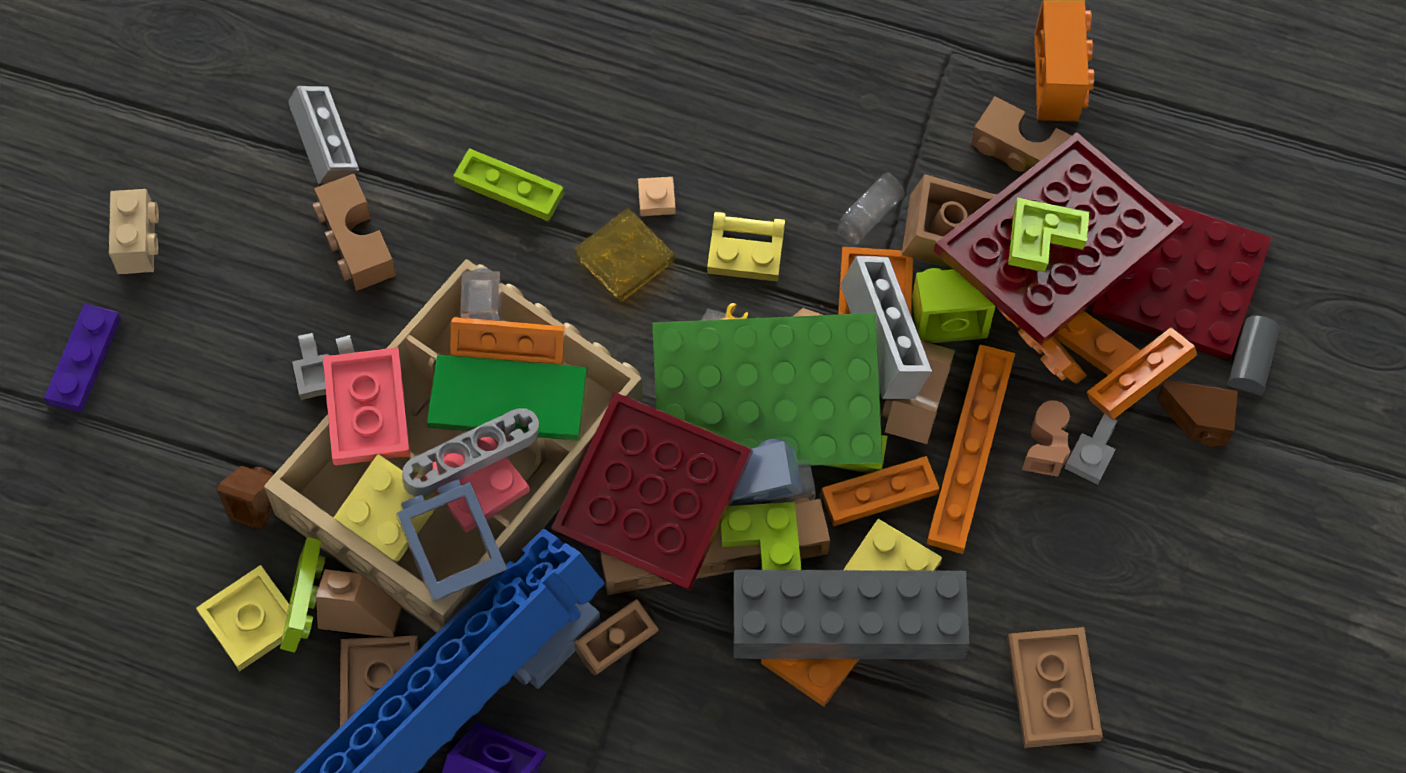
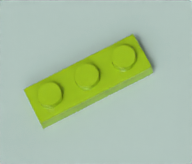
(508, 184)
(303, 595)

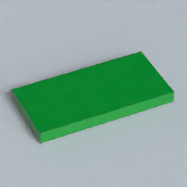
(480, 389)

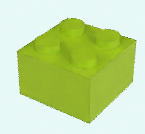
(949, 308)

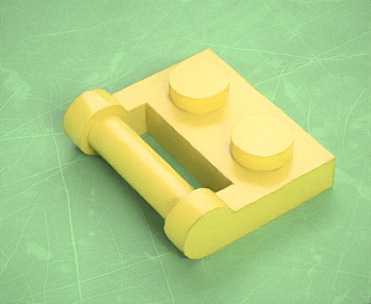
(745, 257)

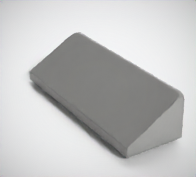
(322, 133)

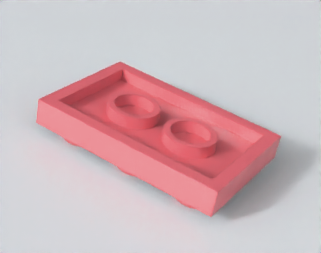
(366, 406)

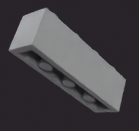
(902, 362)

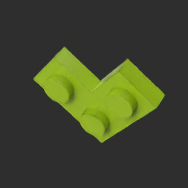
(1040, 224)
(766, 525)

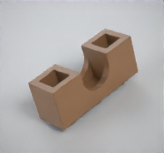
(1000, 136)
(363, 256)

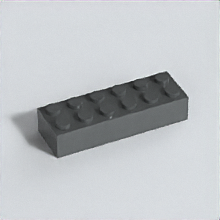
(850, 614)

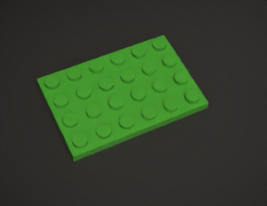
(776, 379)

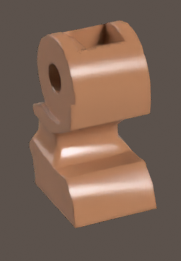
(1049, 431)

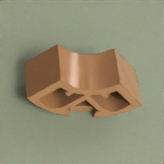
(916, 416)

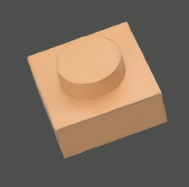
(656, 196)

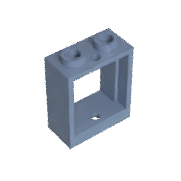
(447, 494)

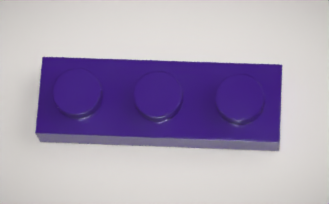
(82, 358)

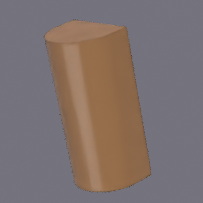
(615, 637)

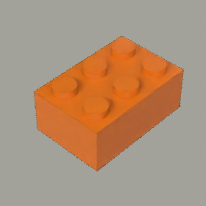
(1062, 60)

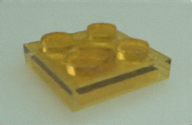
(624, 254)

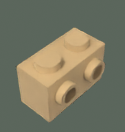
(132, 231)

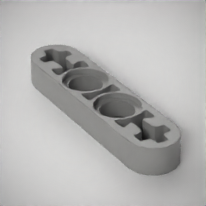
(467, 447)

